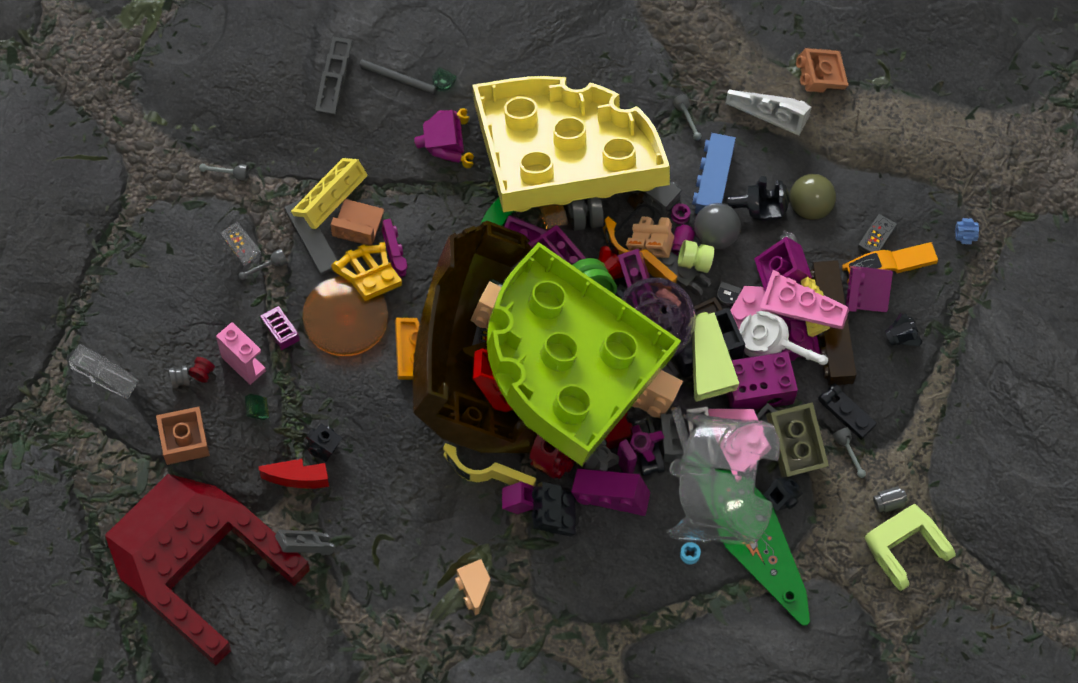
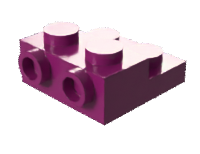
(799, 336)

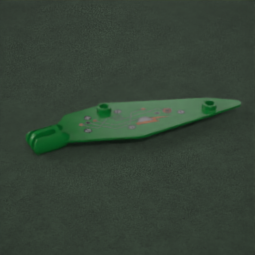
(774, 566)

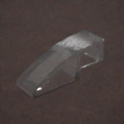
(102, 371)

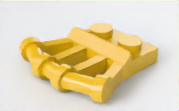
(373, 281)

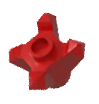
(611, 262)

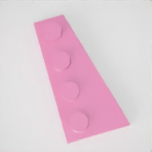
(802, 303)

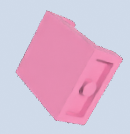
(240, 353)

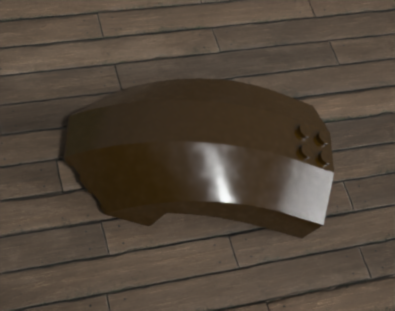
(442, 386)

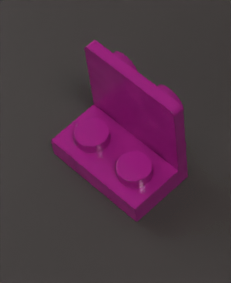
(868, 289)

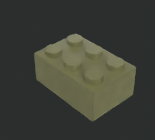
(799, 440)

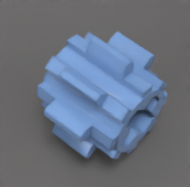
(966, 231)

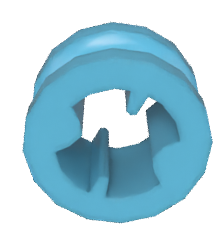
(689, 559)

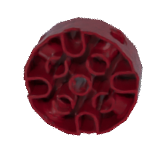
(549, 459)

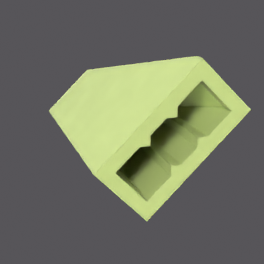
(711, 360)

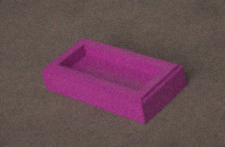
(627, 457)

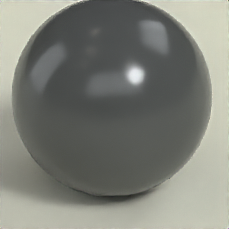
(717, 226)

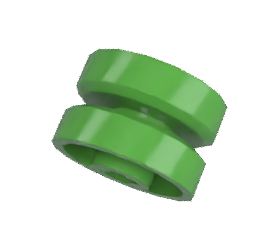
(598, 272)

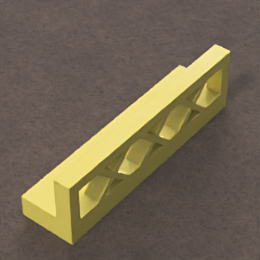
(331, 192)

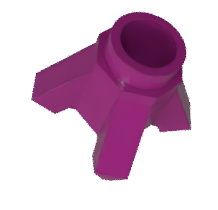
(644, 442)

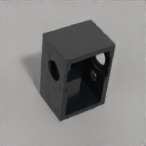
(732, 338)

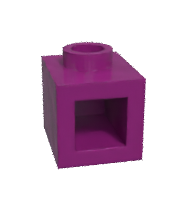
(517, 498)

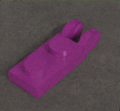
(394, 249)

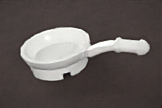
(769, 334)

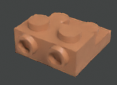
(821, 70)

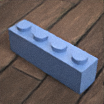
(715, 171)

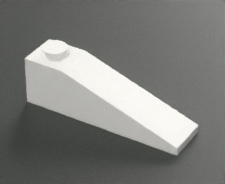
(780, 111)

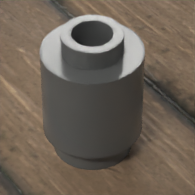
(890, 499)

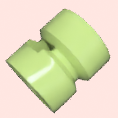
(699, 257)

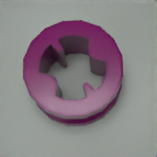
(676, 218)

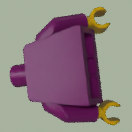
(444, 136)

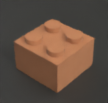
(182, 435)

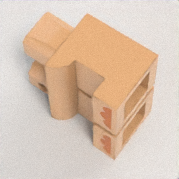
(654, 238)

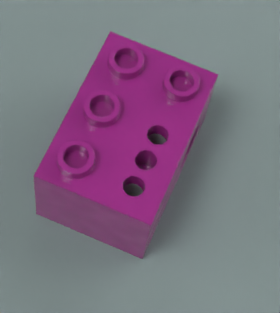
(762, 380)

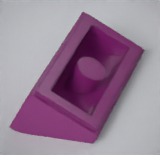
(530, 230)

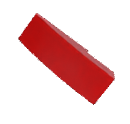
(295, 475)

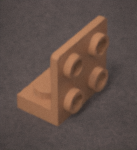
(357, 222)

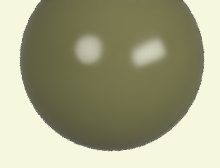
(812, 196)

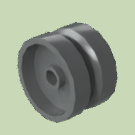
(585, 208)

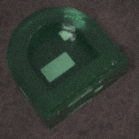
(443, 79)

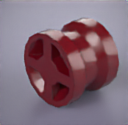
(201, 369)

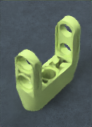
(899, 529)

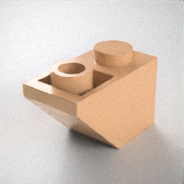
(475, 583)

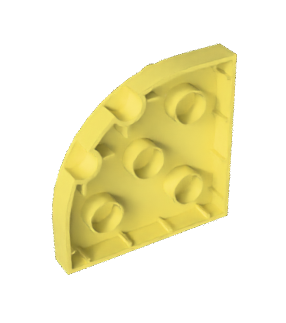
(565, 142)

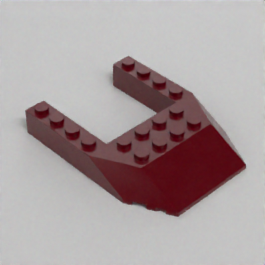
(171, 534)

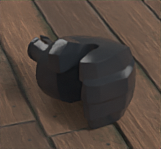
(763, 203)

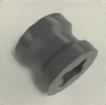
(179, 376)

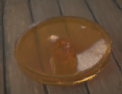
(341, 319)

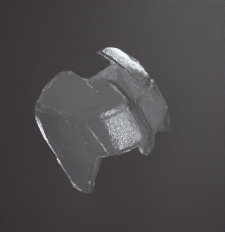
(721, 503)

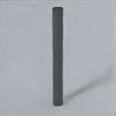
(397, 76)

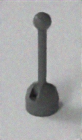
(277, 259)

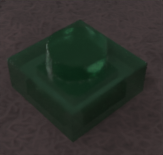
(256, 406)

